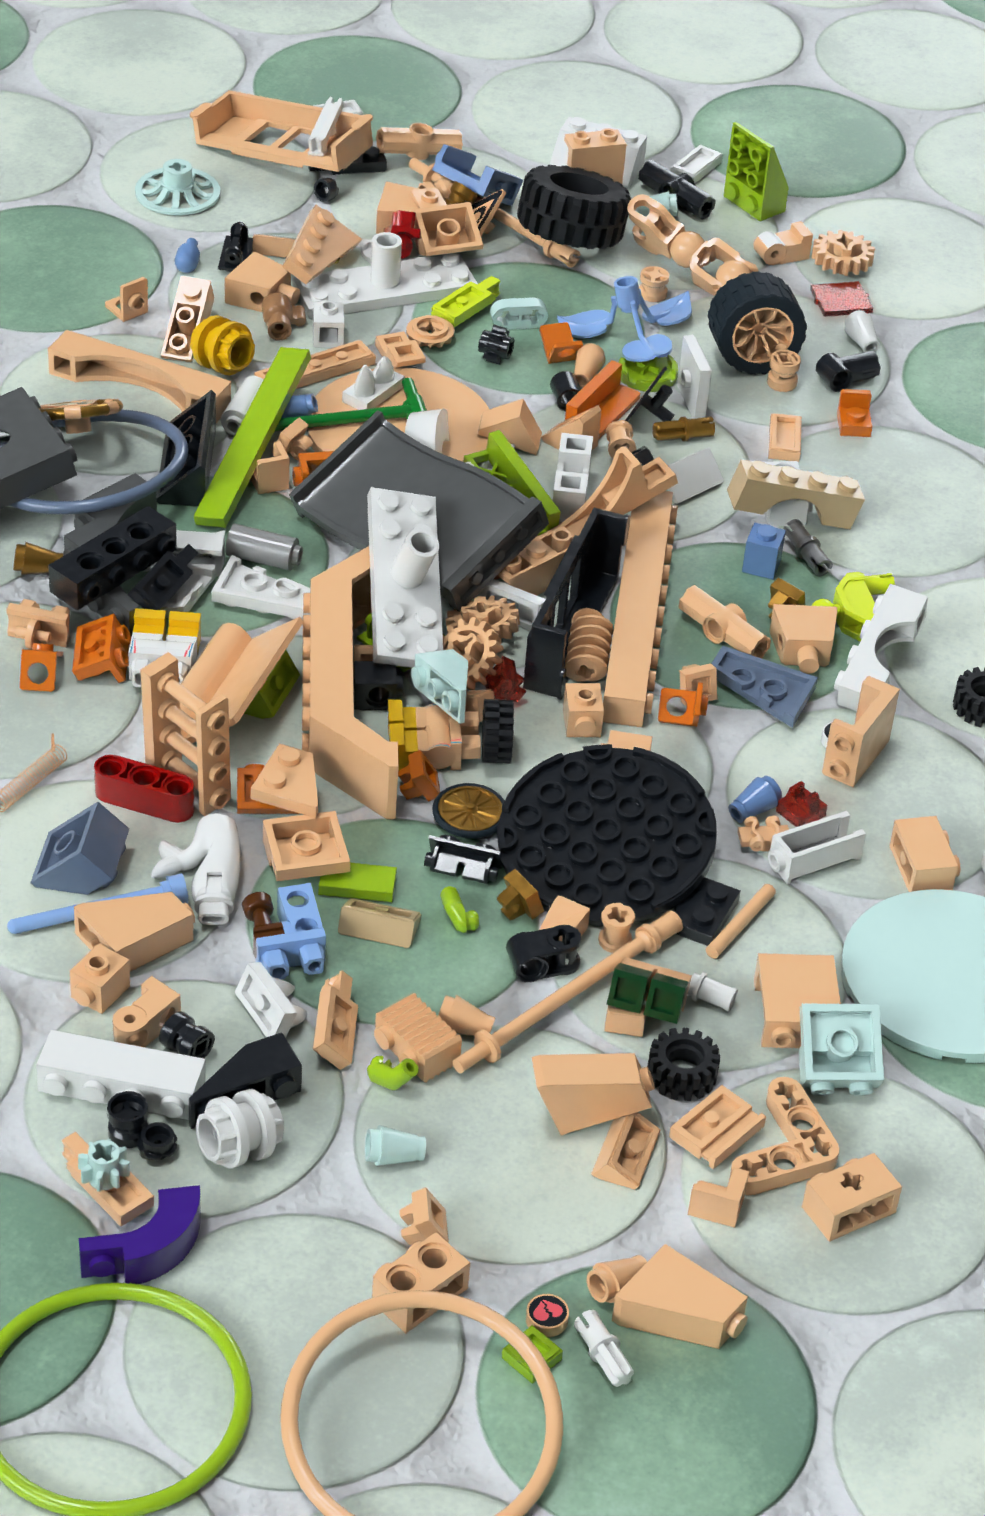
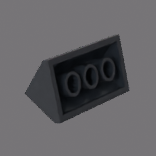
(199, 429)

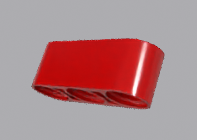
(144, 788)

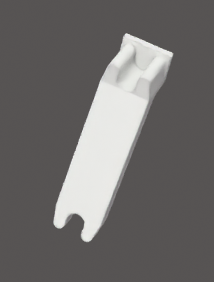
(325, 127)

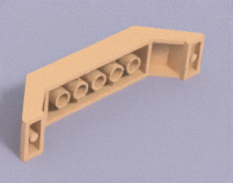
(341, 745)

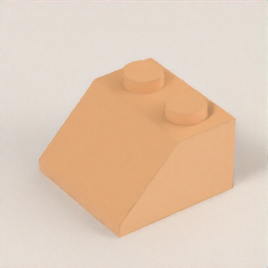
(447, 229)

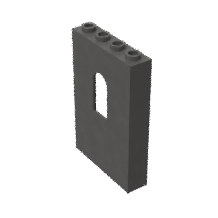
(36, 450)

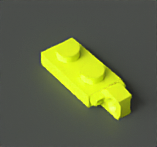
(467, 301)

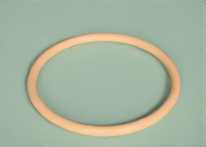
(420, 1299)

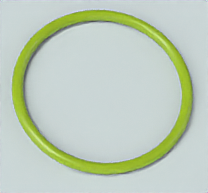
(197, 1479)

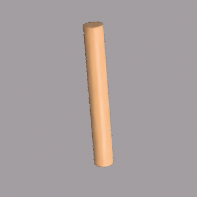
(740, 921)

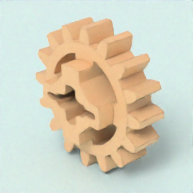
(843, 252)
(498, 614)
(478, 645)

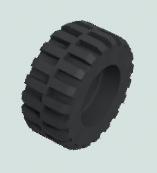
(573, 206)

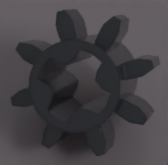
(496, 344)

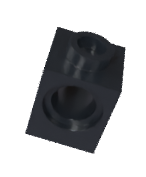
(375, 685)

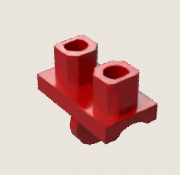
(403, 226)

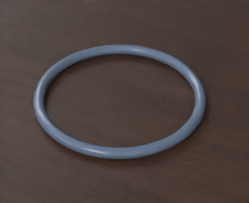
(127, 496)

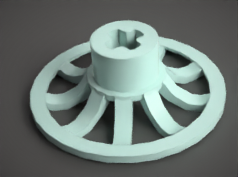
(177, 178)

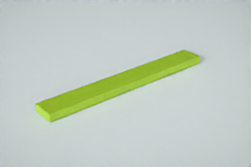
(252, 437)

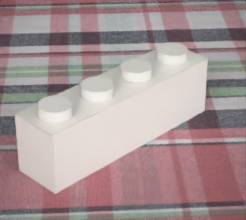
(102, 1068)

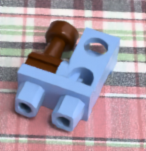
(294, 939)

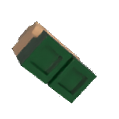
(658, 986)

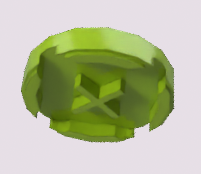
(642, 374)

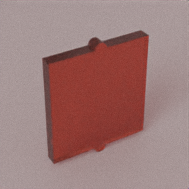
(841, 298)

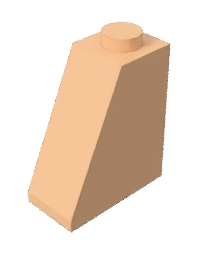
(136, 926)
(591, 1087)
(680, 1302)

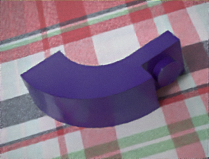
(151, 1248)

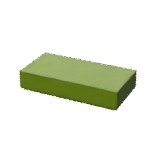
(362, 882)

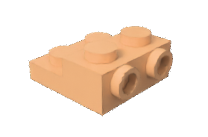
(305, 846)

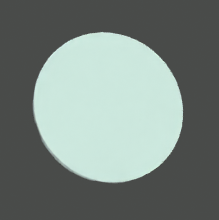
(925, 970)

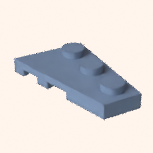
(765, 683)

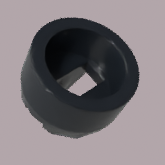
(320, 186)

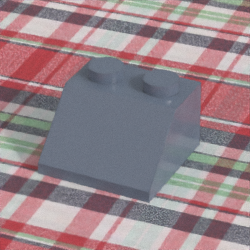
(82, 852)

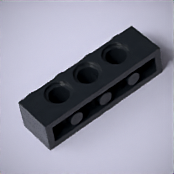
(112, 557)

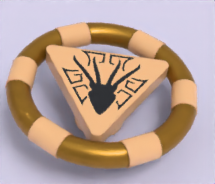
(78, 412)

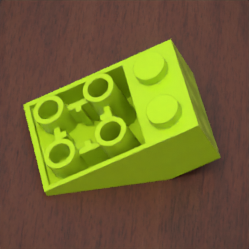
(754, 175)

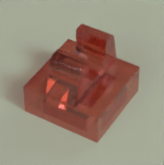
(506, 681)
(801, 806)

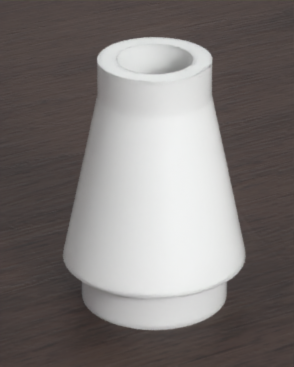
(861, 329)

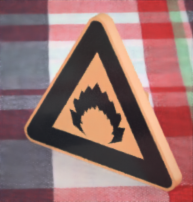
(485, 210)

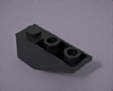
(261, 1065)

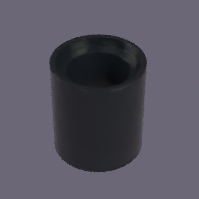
(564, 388)

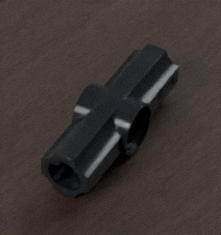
(688, 195)

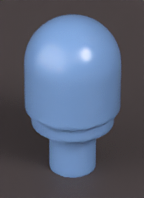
(187, 256)

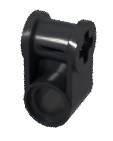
(542, 955)

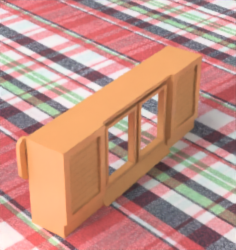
(240, 117)

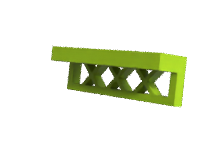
(514, 472)

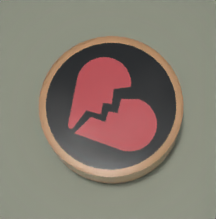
(547, 1314)

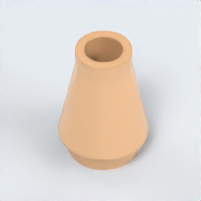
(588, 363)
(464, 1016)
(611, 1276)

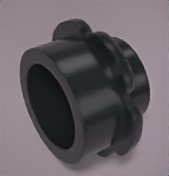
(157, 1141)

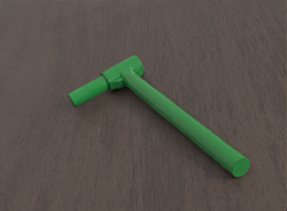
(413, 403)

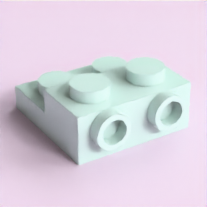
(840, 1048)

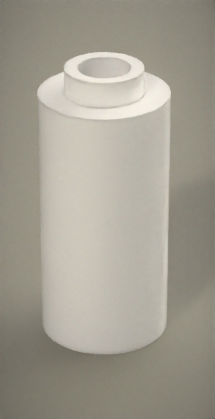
(240, 403)

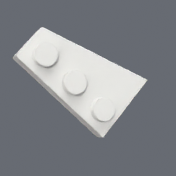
(257, 591)

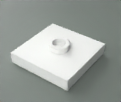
(694, 377)

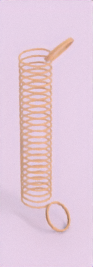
(46, 774)

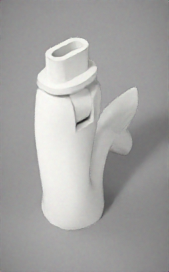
(217, 878)

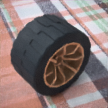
(754, 319)

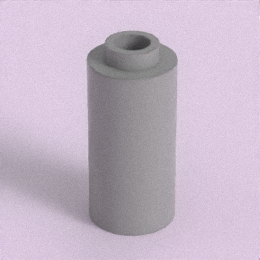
(263, 547)

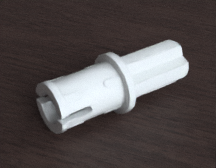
(604, 1348)

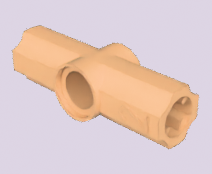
(417, 141)
(723, 622)

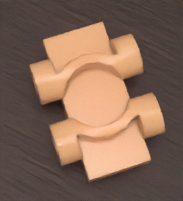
(757, 836)

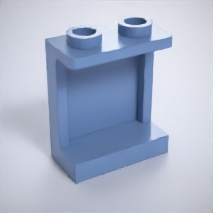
(457, 166)

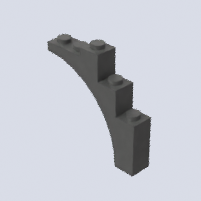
(93, 524)

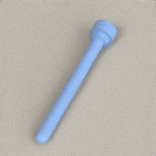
(173, 883)

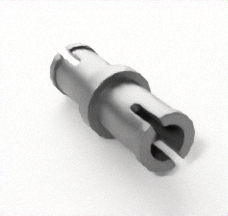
(807, 547)

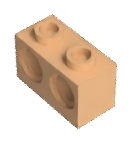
(424, 1267)

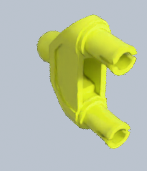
(855, 600)

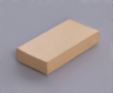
(785, 437)

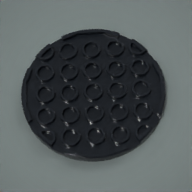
(609, 830)

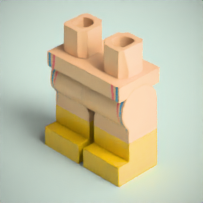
(434, 734)

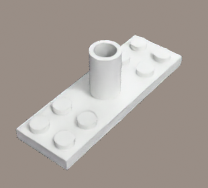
(387, 280)
(404, 576)

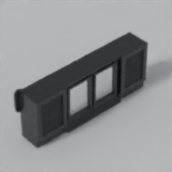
(594, 566)

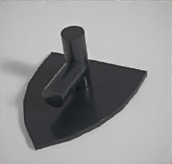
(655, 404)

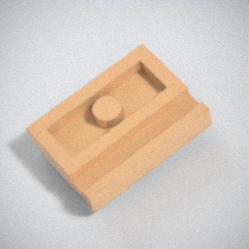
(717, 1126)

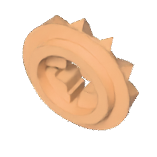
(441, 331)

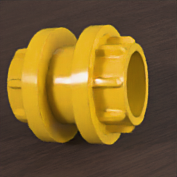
(222, 345)

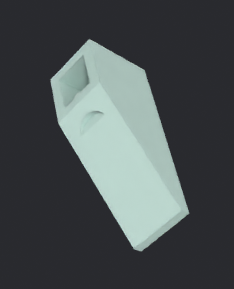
(443, 680)

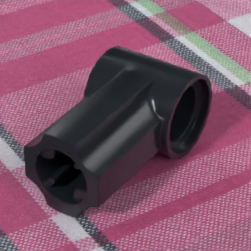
(841, 372)

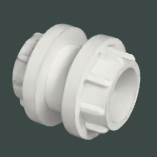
(239, 1128)

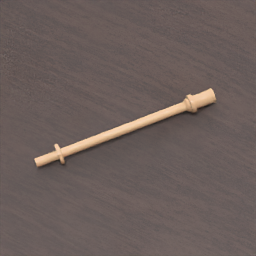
(550, 248)
(647, 938)

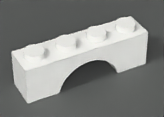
(895, 620)

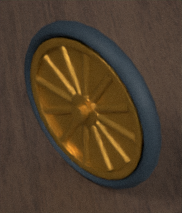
(468, 810)

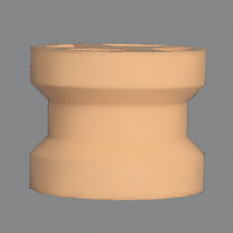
(653, 283)

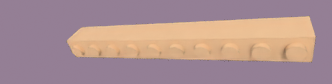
(639, 612)

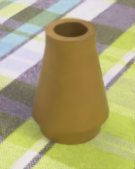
(33, 558)

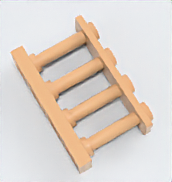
(163, 735)

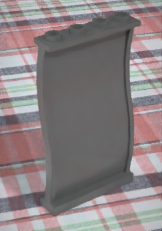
(478, 515)

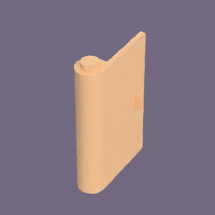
(236, 666)

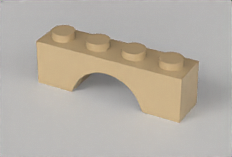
(761, 485)

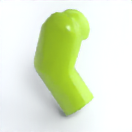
(455, 910)
(389, 1077)

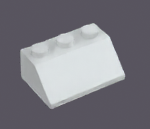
(634, 149)

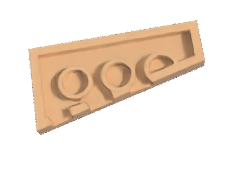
(319, 245)

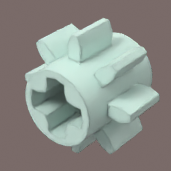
(104, 1165)

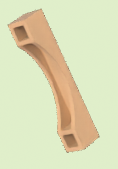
(90, 359)

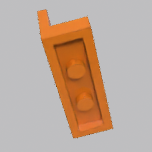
(607, 393)

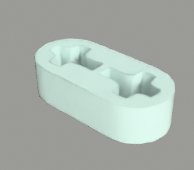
(519, 313)

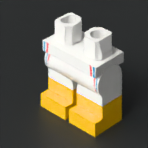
(150, 640)

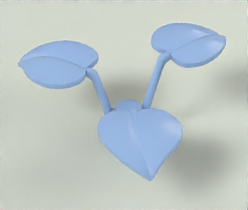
(628, 298)

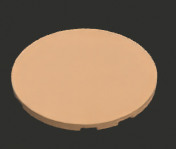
(437, 391)

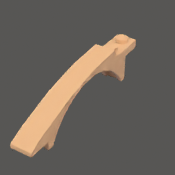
(623, 488)

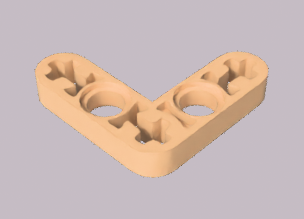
(800, 1142)

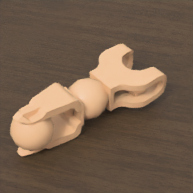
(688, 249)

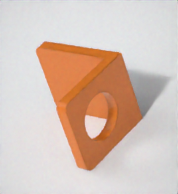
(559, 342)
(42, 654)
(695, 702)

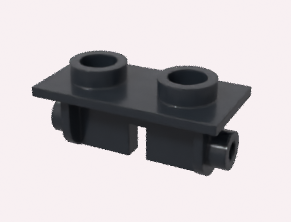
(236, 247)
(480, 860)

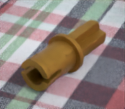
(684, 428)

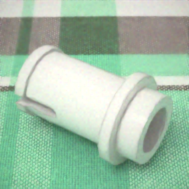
(711, 991)

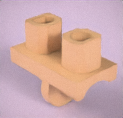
(38, 625)

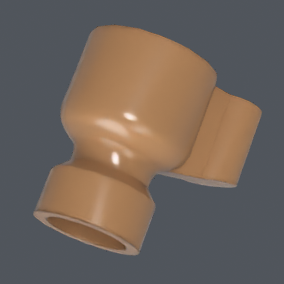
(280, 314)

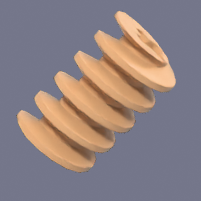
(588, 646)

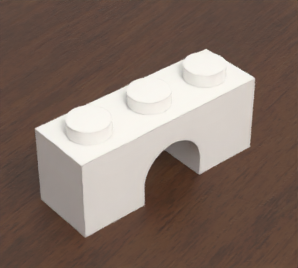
(572, 473)

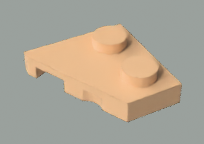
(288, 781)

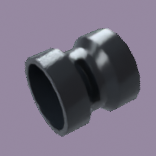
(184, 1036)
(127, 1118)

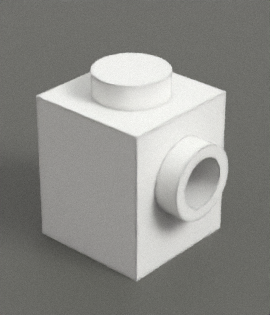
(328, 324)

